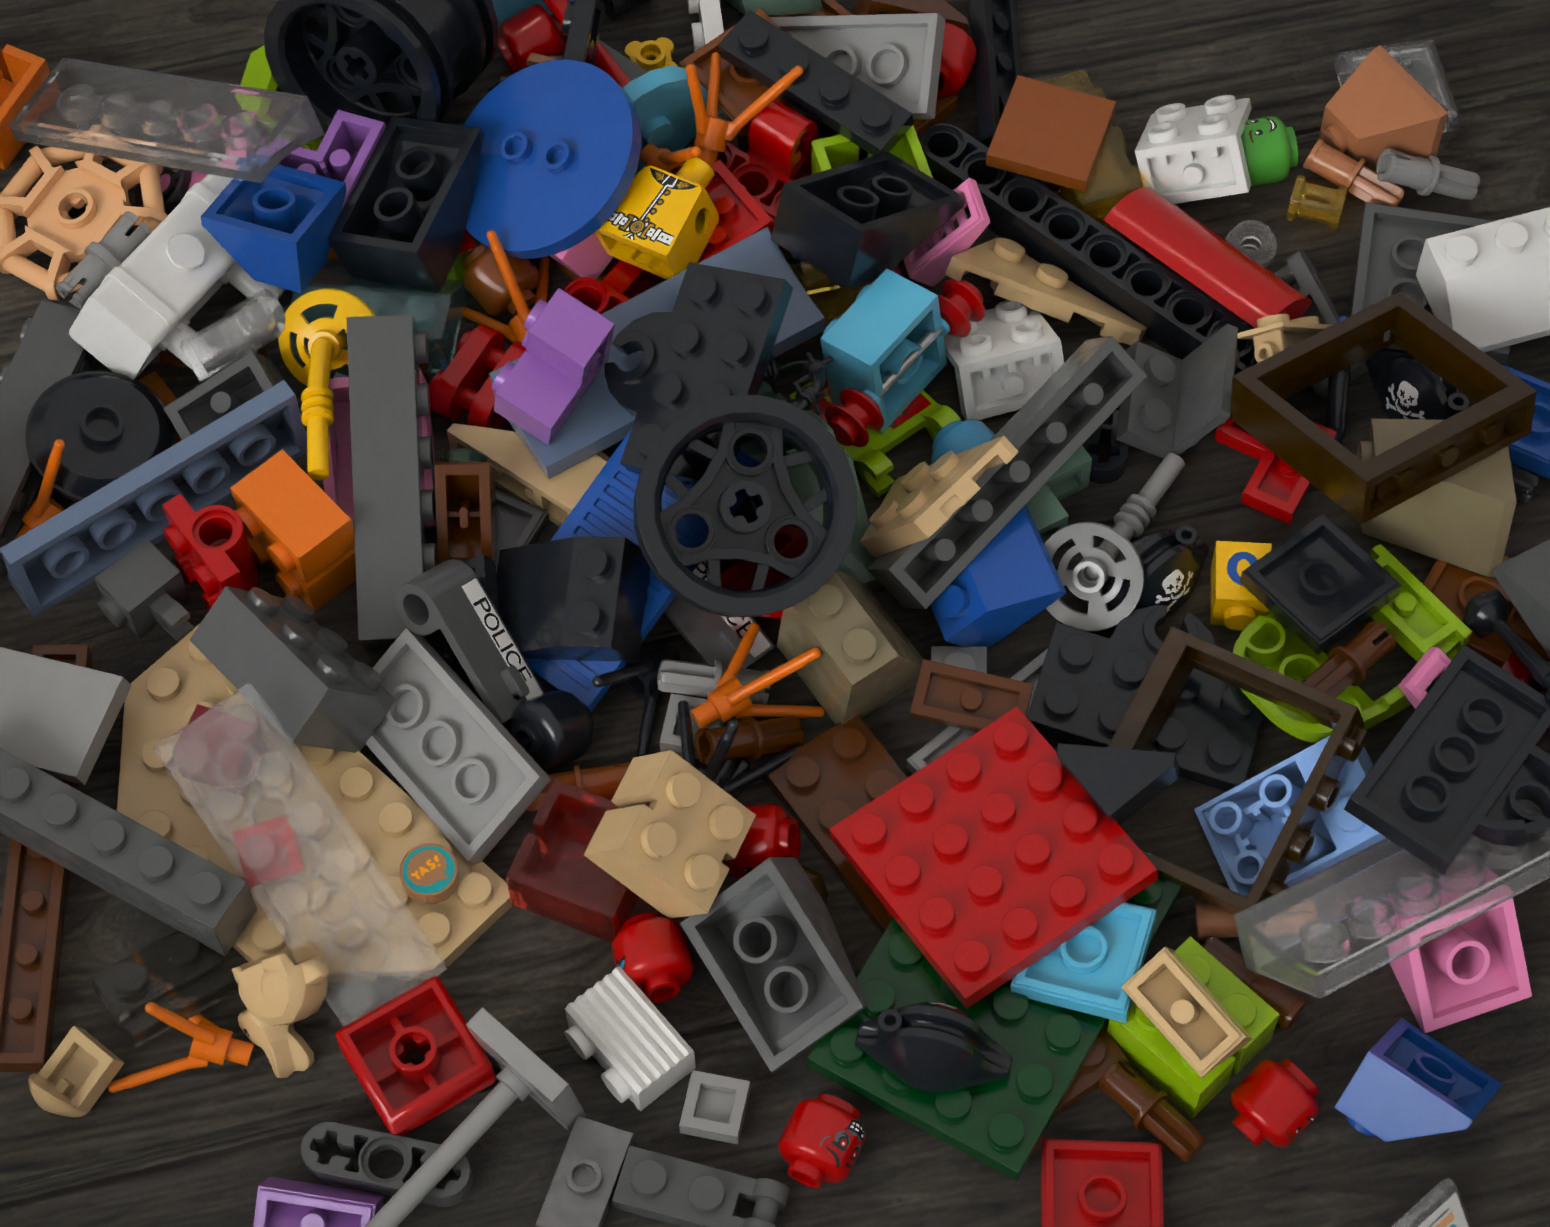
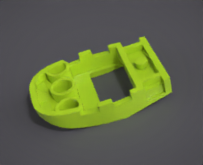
(1413, 618)

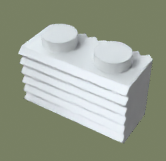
(628, 1040)

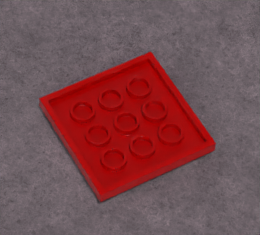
(992, 857)

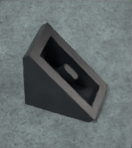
(1119, 778)

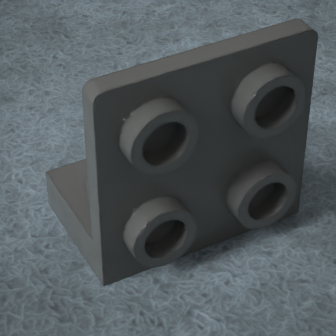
(1179, 396)

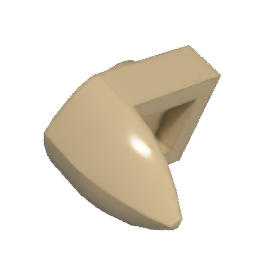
(74, 1075)

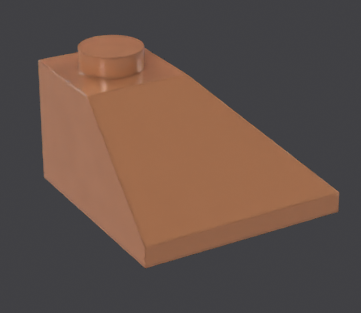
(1382, 110)

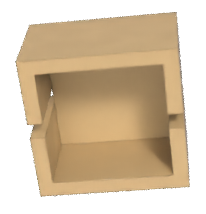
(676, 844)

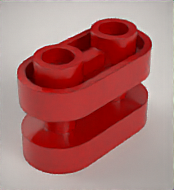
(467, 379)

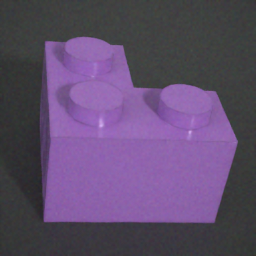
(342, 150)
(561, 360)

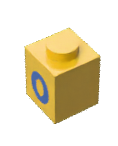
(1230, 601)

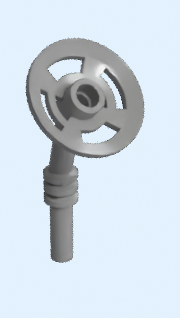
(1100, 561)

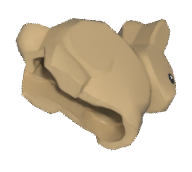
(276, 996)

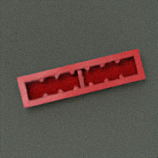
(1204, 257)

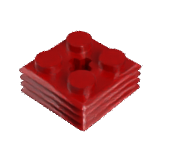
(431, 1024)

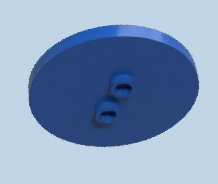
(552, 157)

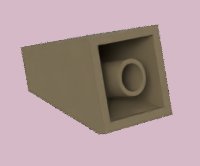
(1454, 521)
(862, 648)

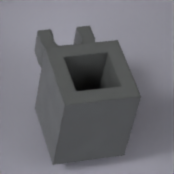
(145, 591)

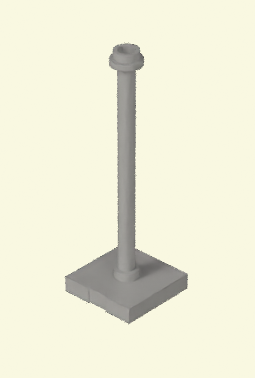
(520, 1076)

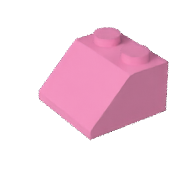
(1466, 970)

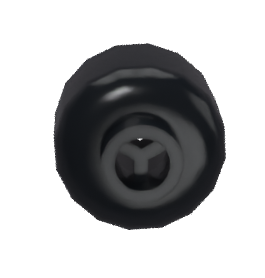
(553, 728)

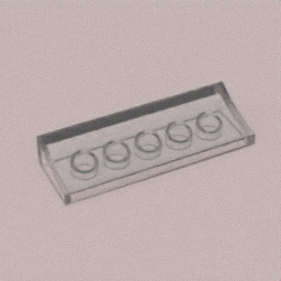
(166, 119)
(1380, 909)

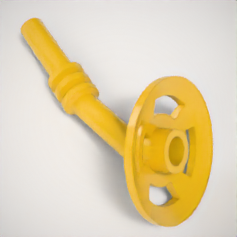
(327, 353)

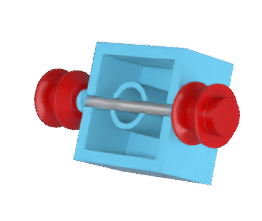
(890, 350)

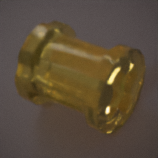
(1317, 203)

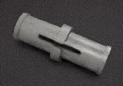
(102, 258)

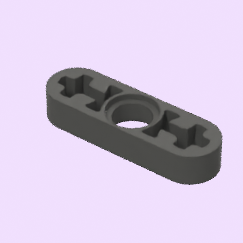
(341, 1168)

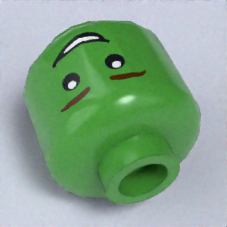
(1269, 149)

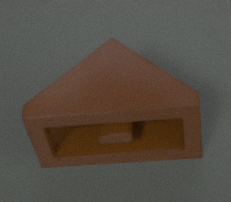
(465, 510)

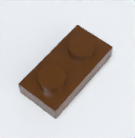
(966, 696)

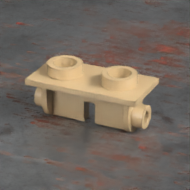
(1280, 332)

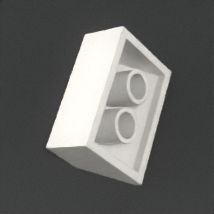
(1491, 280)

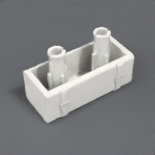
(160, 288)

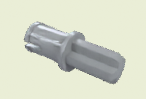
(1426, 175)
(701, 678)

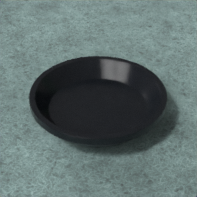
(106, 428)

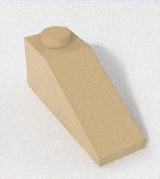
(521, 476)

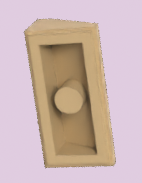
(1186, 1012)

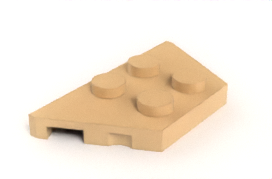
(930, 495)

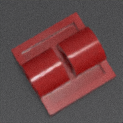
(210, 547)

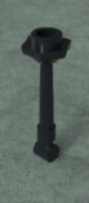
(1489, 614)

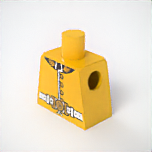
(663, 219)

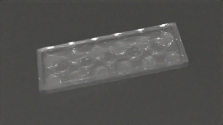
(299, 853)

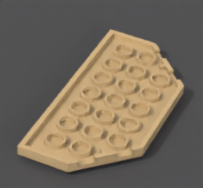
(371, 802)

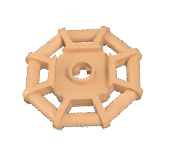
(52, 197)

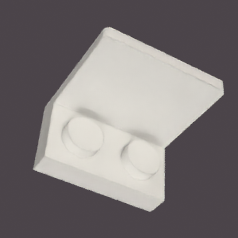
(1196, 150)
(1003, 360)

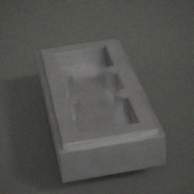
(586, 1176)

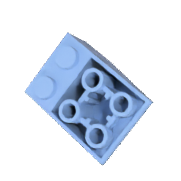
(1250, 817)

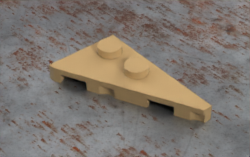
(1041, 287)

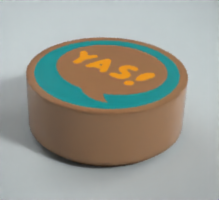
(429, 873)

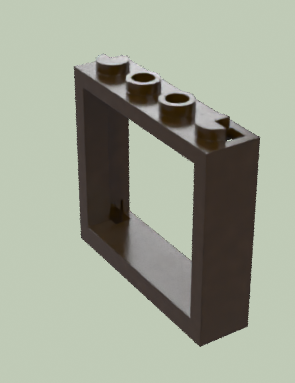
(1372, 487)
(1152, 707)

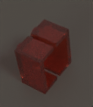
(566, 882)

